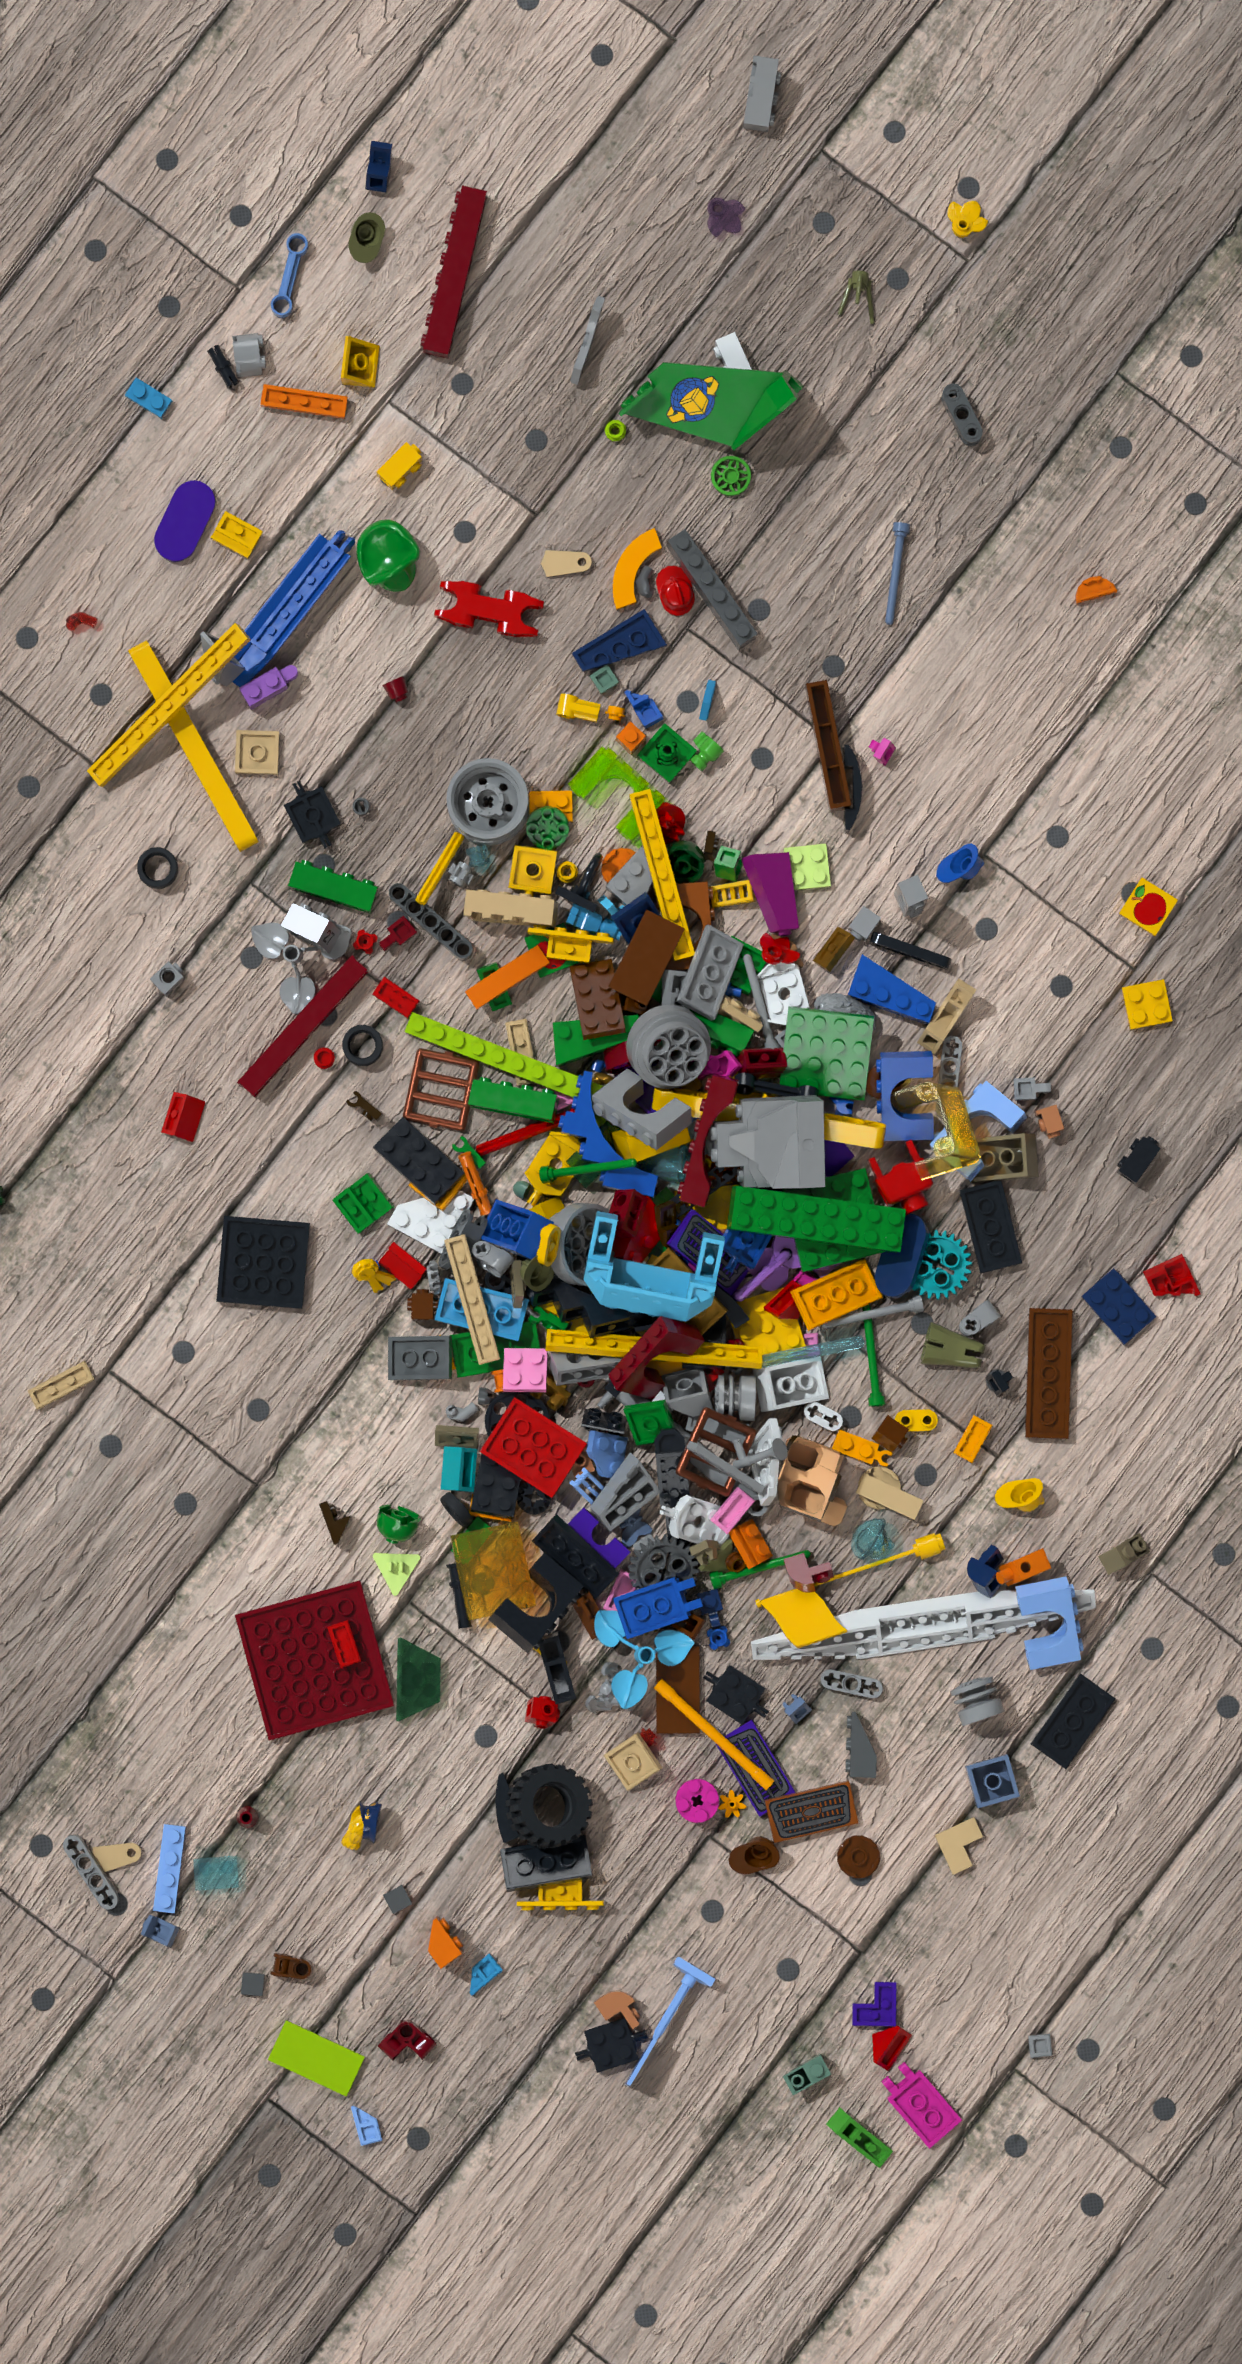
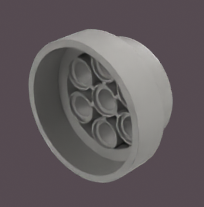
(660, 1024)
(576, 1232)

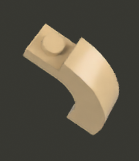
(946, 1016)

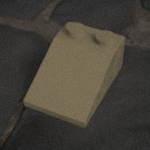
(1008, 1157)

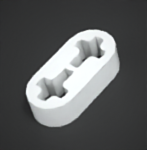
(826, 1412)

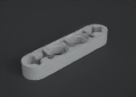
(945, 1076)
(94, 1869)

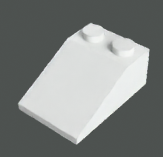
(791, 1384)

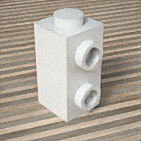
(731, 352)

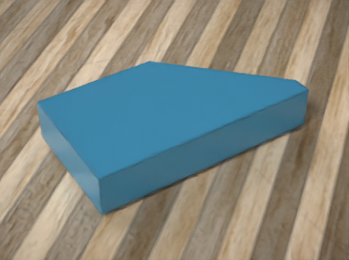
(707, 700)
(483, 1972)

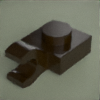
(710, 845)
(369, 1111)

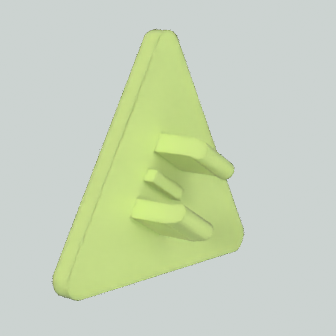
(396, 1568)

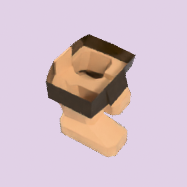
(811, 1481)

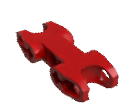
(504, 611)

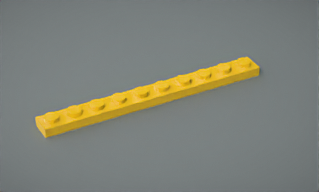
(168, 705)
(620, 1345)

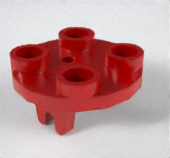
(671, 821)

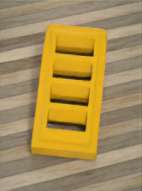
(734, 901)

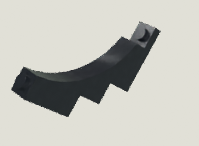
(575, 1304)

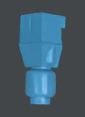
(592, 922)

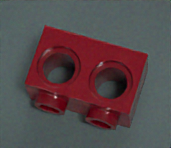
(629, 1207)

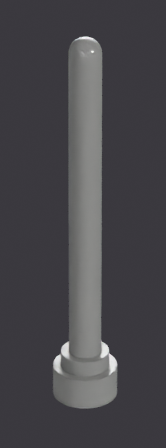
(770, 1042)
(913, 1305)

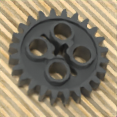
(645, 1564)

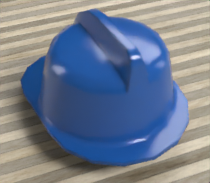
(960, 864)

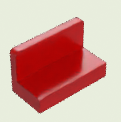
(183, 1116)
(402, 1266)

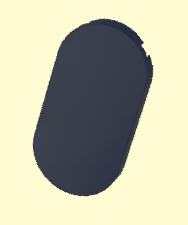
(899, 1270)

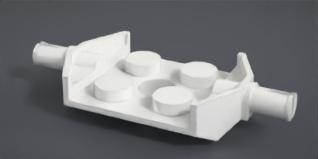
(775, 979)

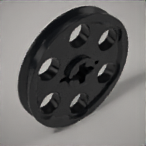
(506, 1397)

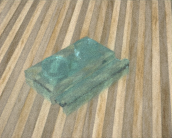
(216, 1873)

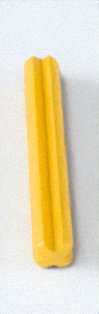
(439, 868)

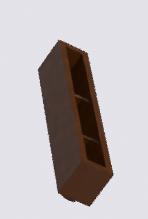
(828, 746)

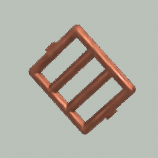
(413, 1094)
(698, 1431)

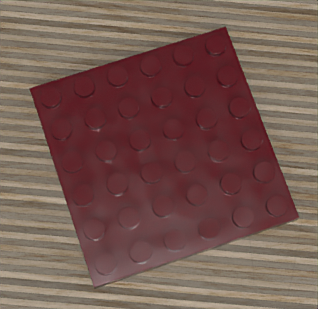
(297, 1665)

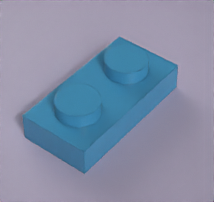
(148, 398)

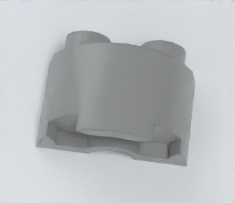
(247, 355)

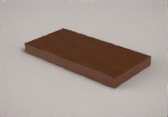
(646, 957)
(685, 1681)

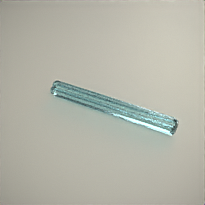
(812, 1351)

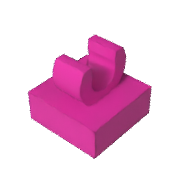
(882, 750)

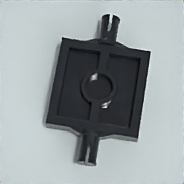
(312, 814)
(735, 1694)
(611, 2045)

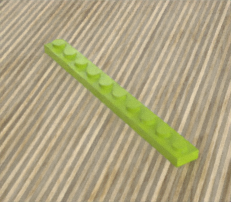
(495, 1055)

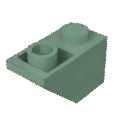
(806, 2074)

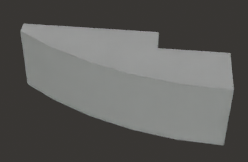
(671, 985)

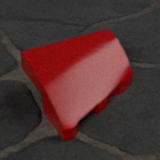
(1171, 1278)

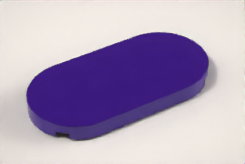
(184, 521)

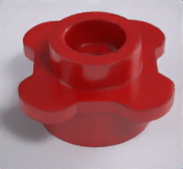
(371, 939)

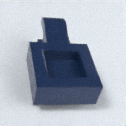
(711, 1604)

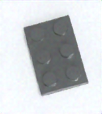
(420, 1358)

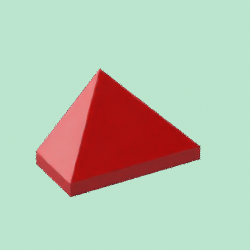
(783, 1304)
(889, 2045)

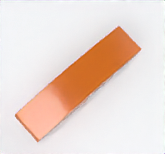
(507, 977)

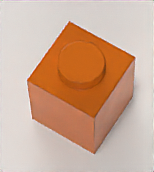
(630, 738)

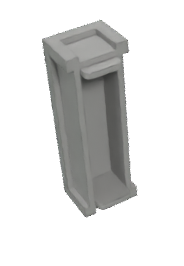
(717, 1428)

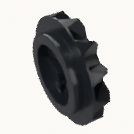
(525, 1503)

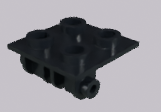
(596, 1419)

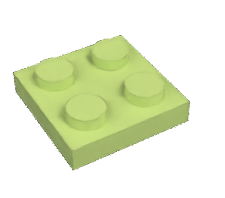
(809, 866)

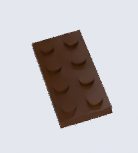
(597, 1003)

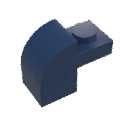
(379, 166)
(983, 1571)

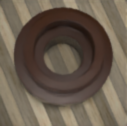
(735, 1562)

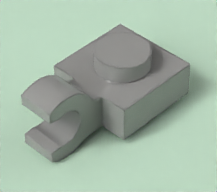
(1026, 1088)

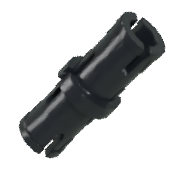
(223, 366)

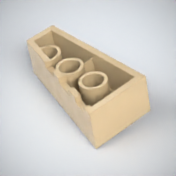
(510, 909)

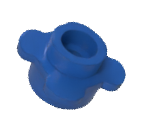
(712, 1634)

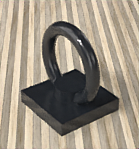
(580, 893)

